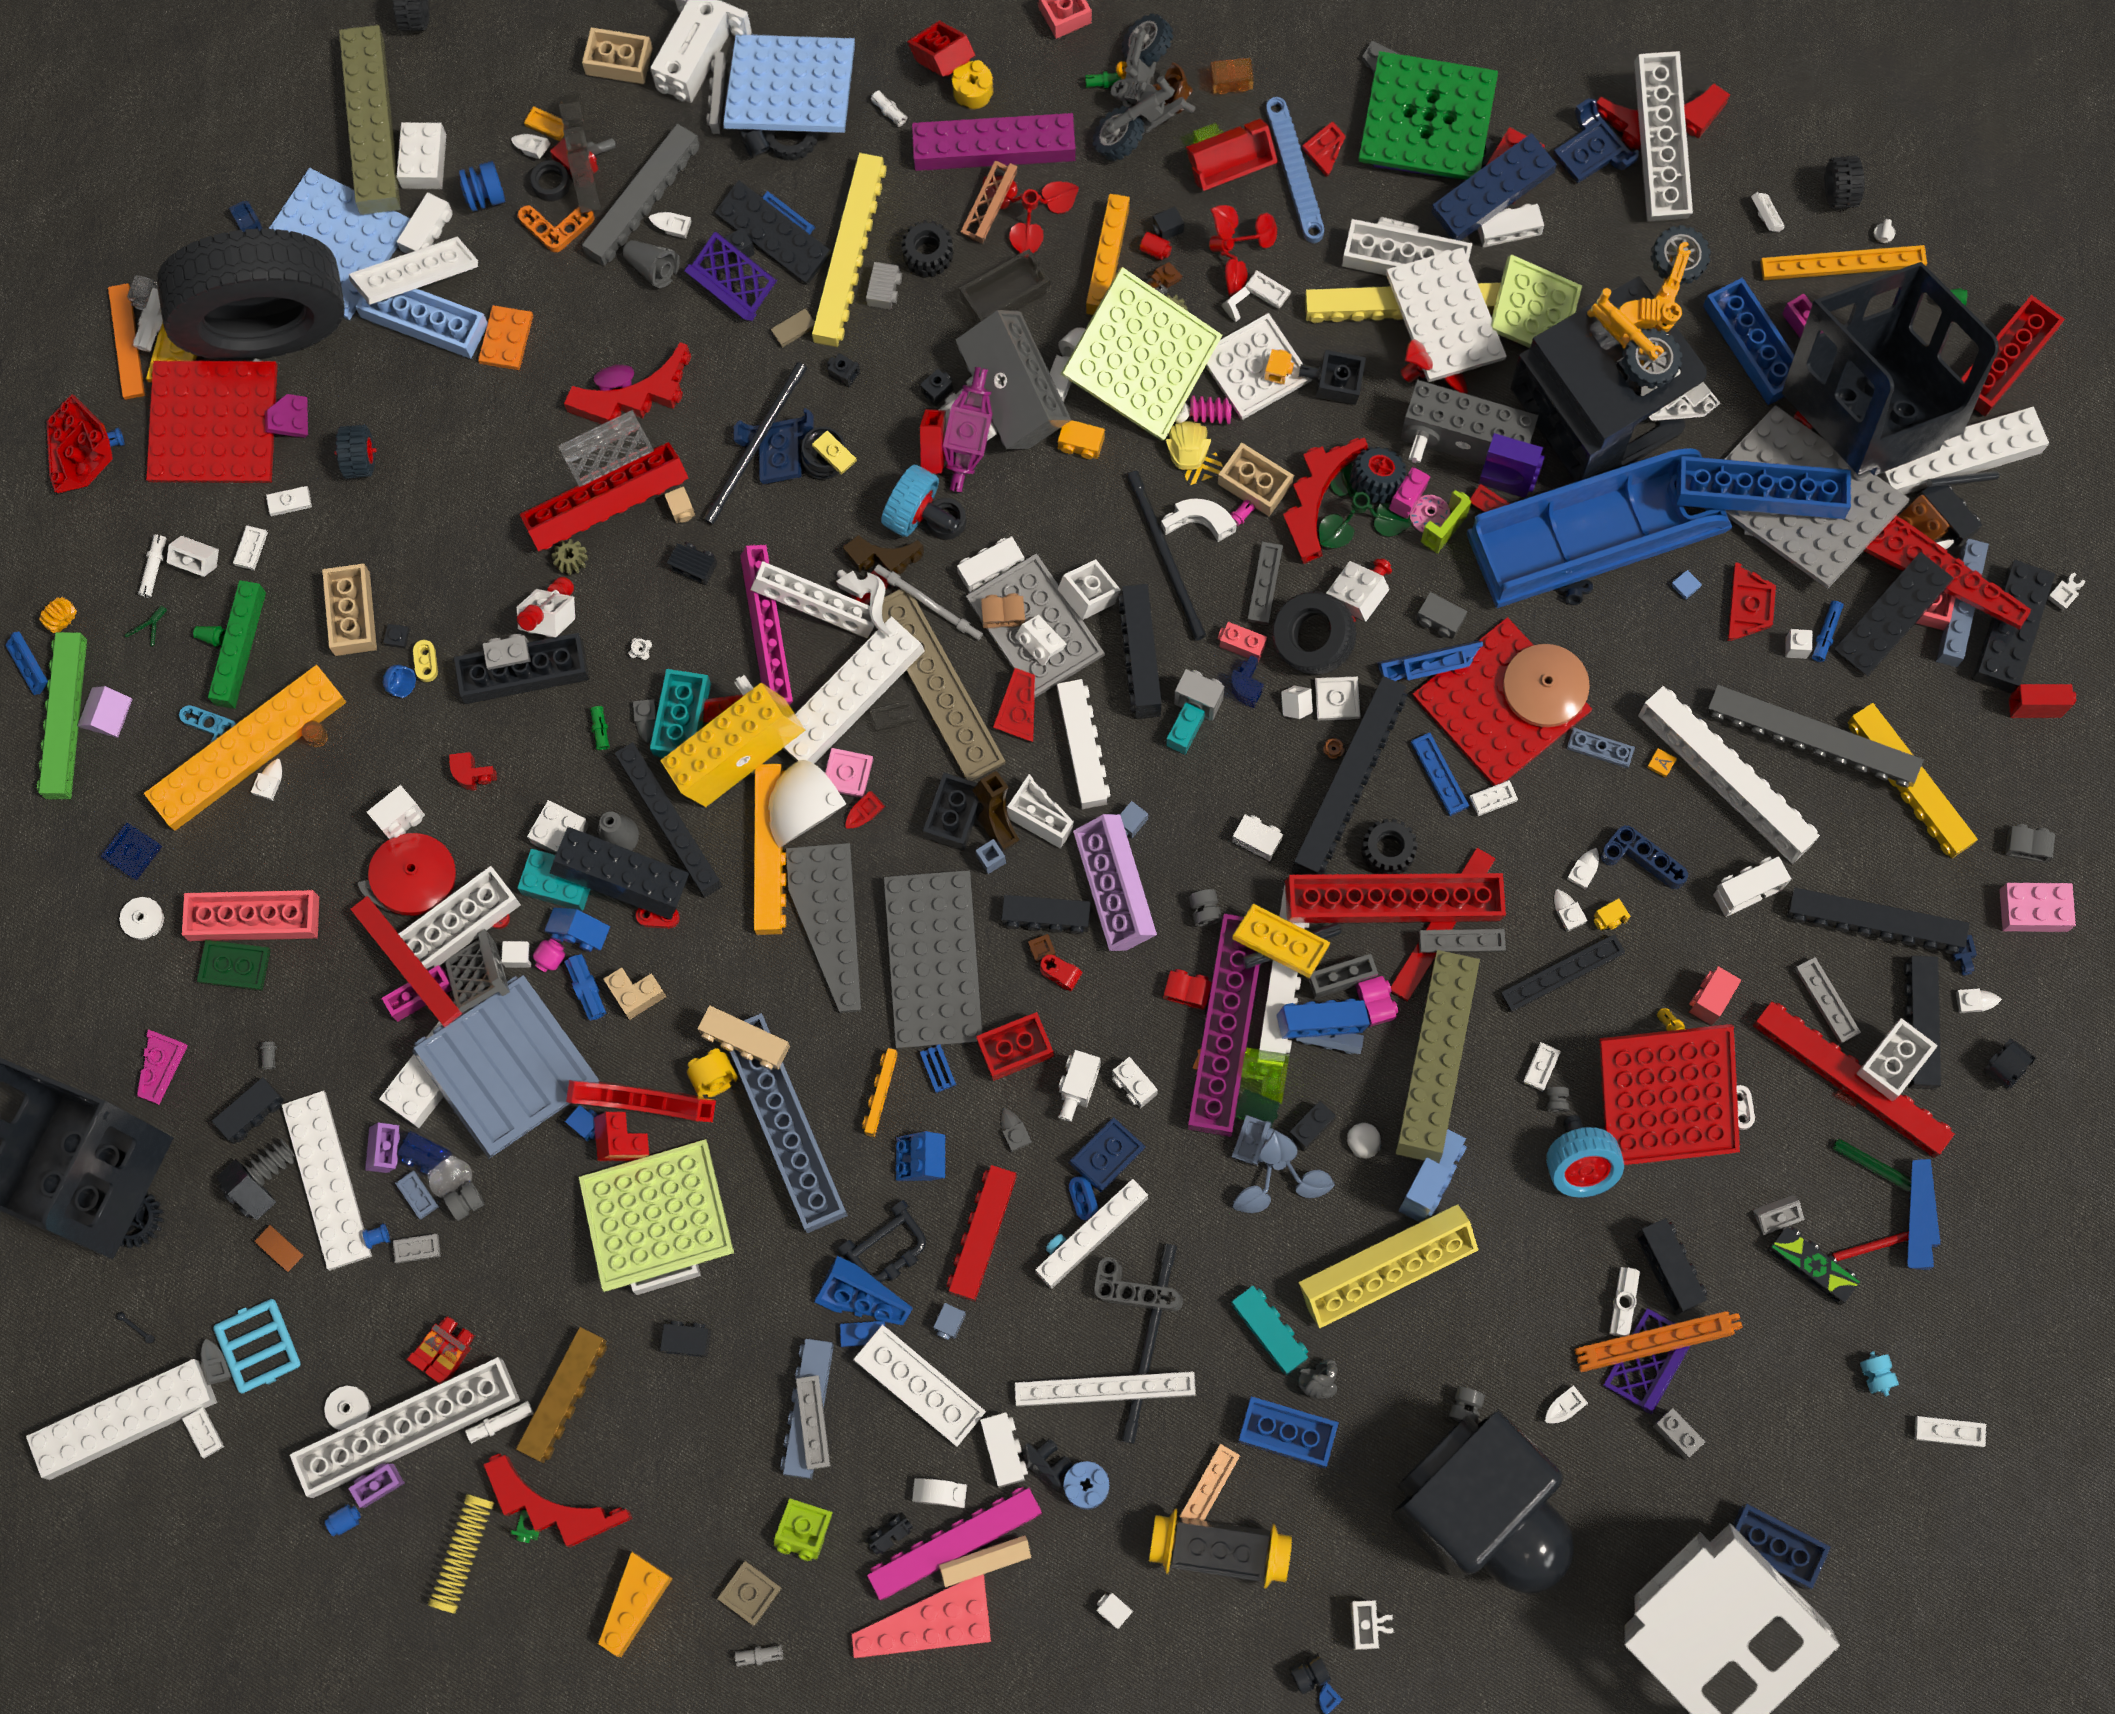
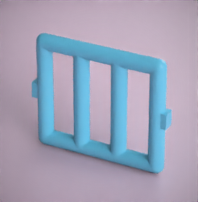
(227, 1347)

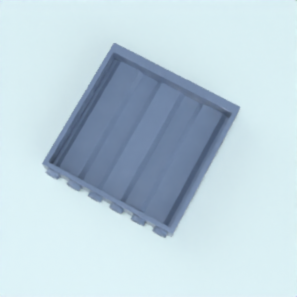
(503, 1066)

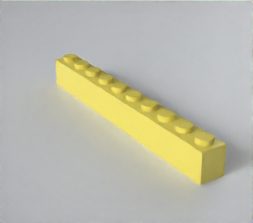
(848, 250)
(1368, 303)

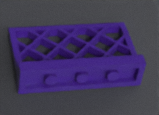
(724, 292)
(1663, 1376)

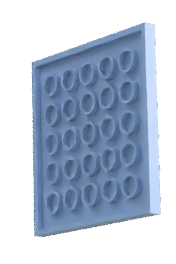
(789, 83)
(330, 214)

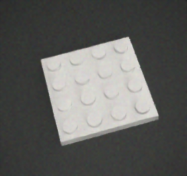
(1241, 363)

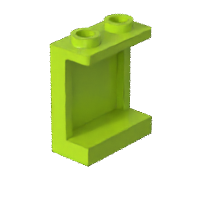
(1437, 537)

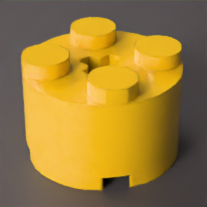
(972, 84)
(711, 1073)

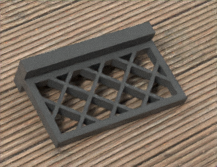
(491, 965)

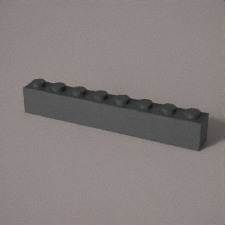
(641, 195)

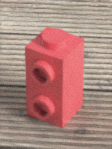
(1242, 641)

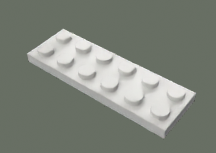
(413, 270)
(919, 1385)

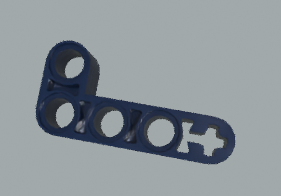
(1646, 861)

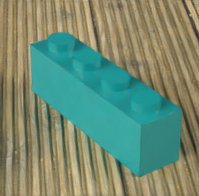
(1269, 1330)

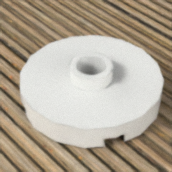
(149, 925)
(335, 1403)

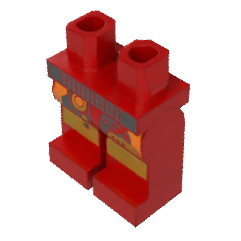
(442, 1351)

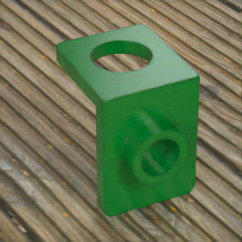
(523, 1534)

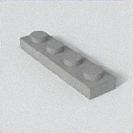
(717, 86)
(1827, 1000)
(813, 1422)

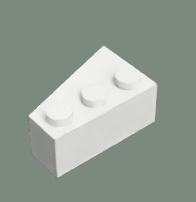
(1039, 814)

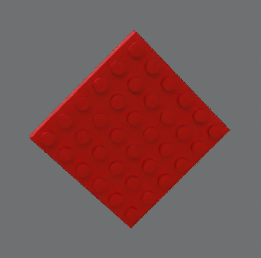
(211, 421)
(1476, 716)
(1671, 1093)

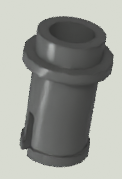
(268, 1055)

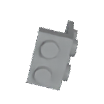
(506, 652)

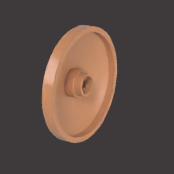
(1542, 702)

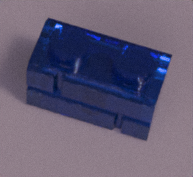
(422, 1152)

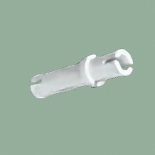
(152, 565)
(496, 1423)

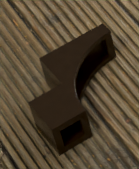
(896, 560)
(994, 817)

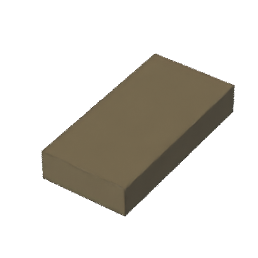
(793, 328)

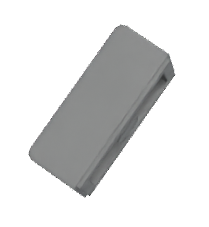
(1778, 1214)

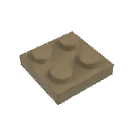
(749, 1593)

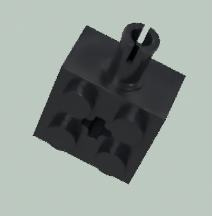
(1328, 376)

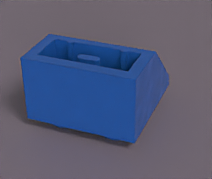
(920, 1157)

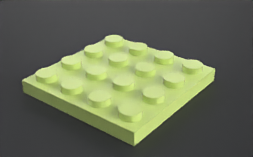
(1531, 301)

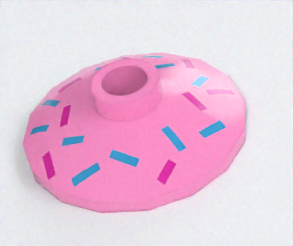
(1420, 516)

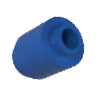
(342, 1520)

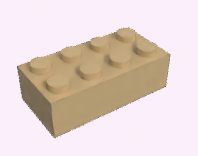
(349, 609)

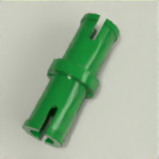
(1099, 80)
(599, 728)

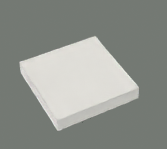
(1337, 698)

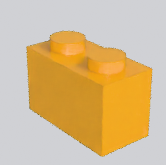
(1081, 439)

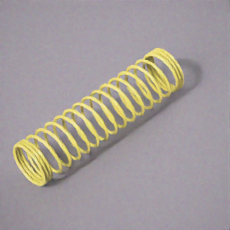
(469, 1501)

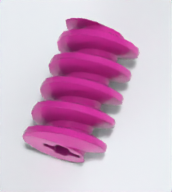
(1210, 409)

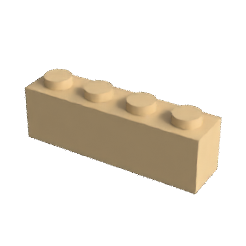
(744, 1038)

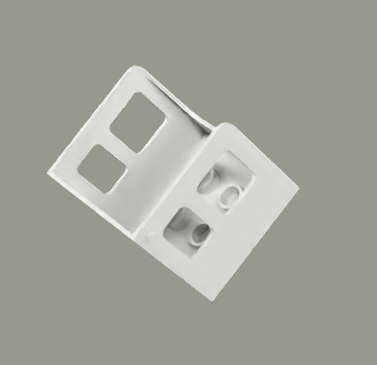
(1708, 1610)

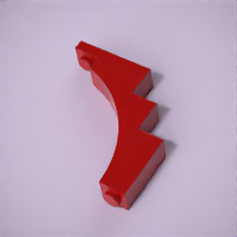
(574, 1523)

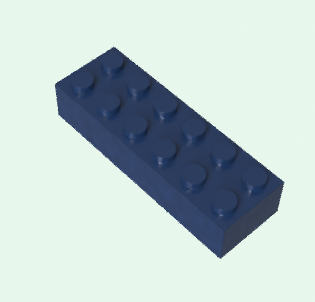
(1493, 188)

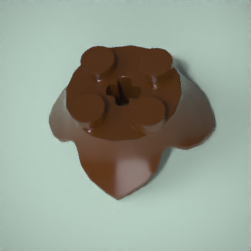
(1176, 79)

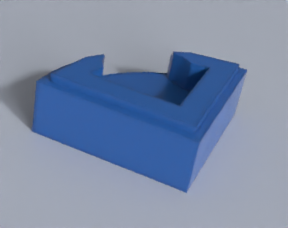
(1328, 1699)

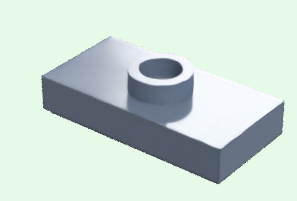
(417, 1195)

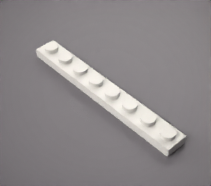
(1105, 1389)

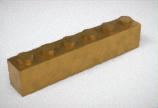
(561, 1395)

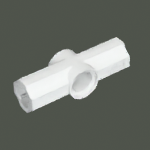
(149, 323)
(1626, 1288)

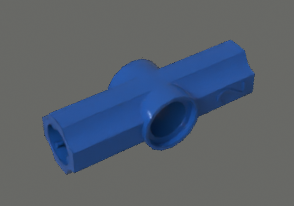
(585, 987)

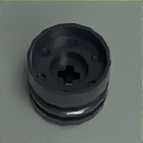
(810, 460)

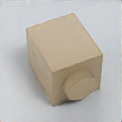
(680, 505)

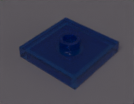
(131, 851)

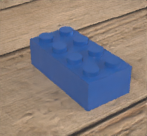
(1288, 1432)

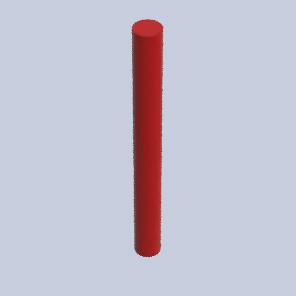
(1871, 1246)

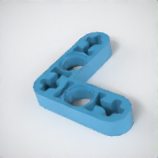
(216, 730)

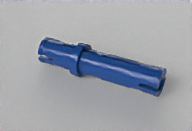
(1820, 652)

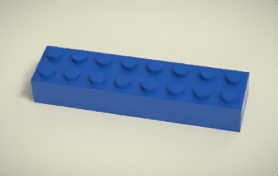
(1763, 487)

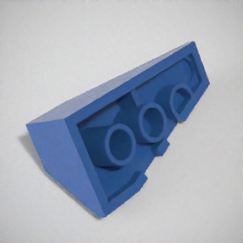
(854, 1290)

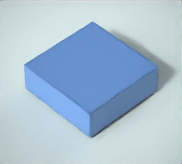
(1686, 584)

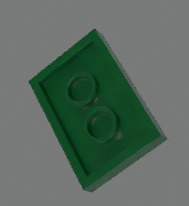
(233, 965)

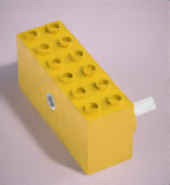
(733, 743)

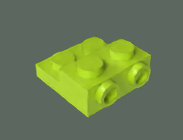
(802, 1530)

